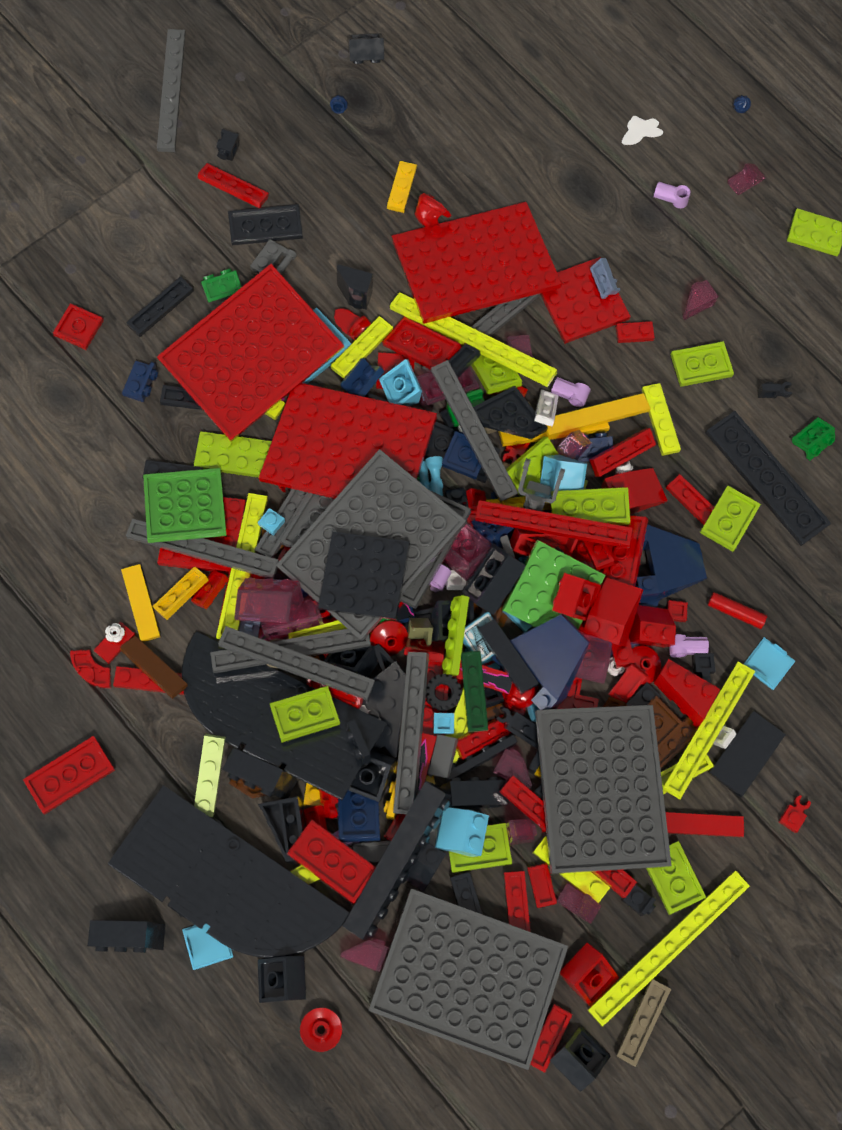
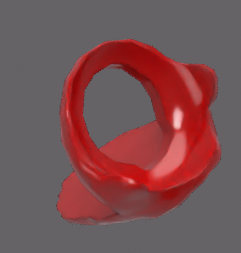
(350, 323)

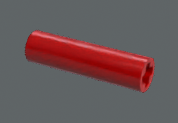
(737, 610)

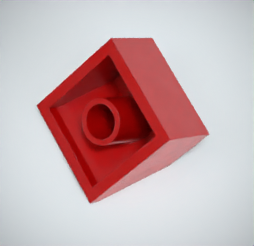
(575, 596)
(653, 627)
(589, 974)

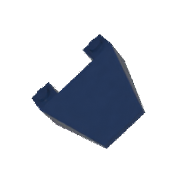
(673, 565)
(553, 657)

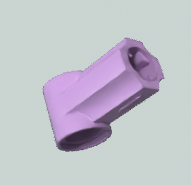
(672, 193)
(575, 393)
(440, 579)
(688, 646)

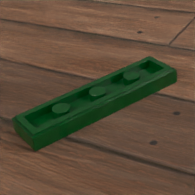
(474, 691)

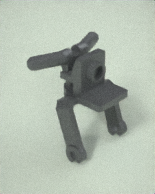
(537, 493)

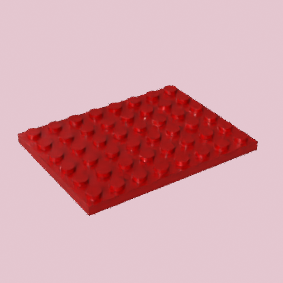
(475, 262)
(250, 352)
(334, 434)

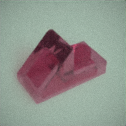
(746, 179)
(578, 903)

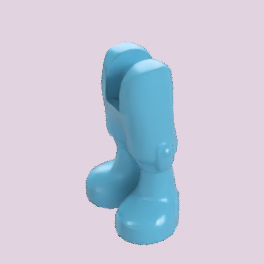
(434, 465)

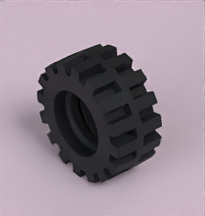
(455, 692)

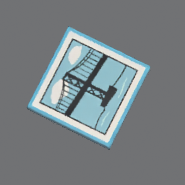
(472, 638)

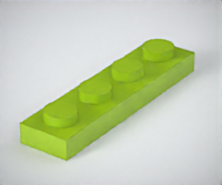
(456, 635)

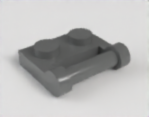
(270, 255)

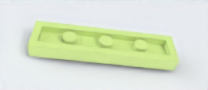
(209, 774)

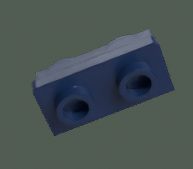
(361, 378)
(140, 380)
(599, 444)
(491, 531)

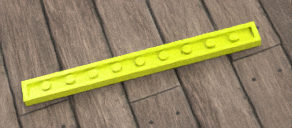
(485, 344)
(668, 948)

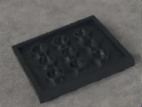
(364, 575)

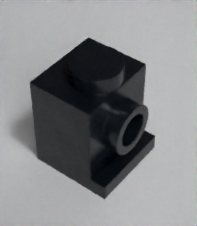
(227, 145)

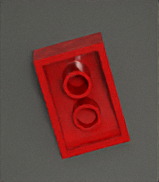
(643, 488)
(613, 612)

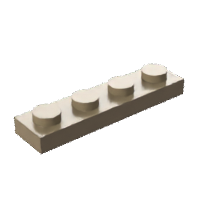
(643, 1022)

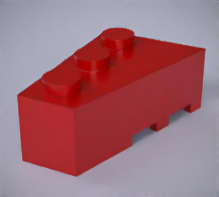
(524, 540)
(687, 690)

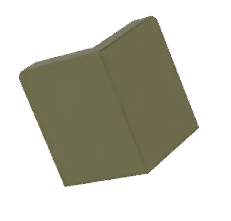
(420, 629)

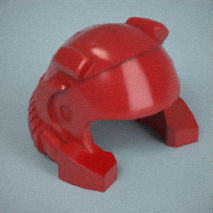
(429, 210)
(518, 702)

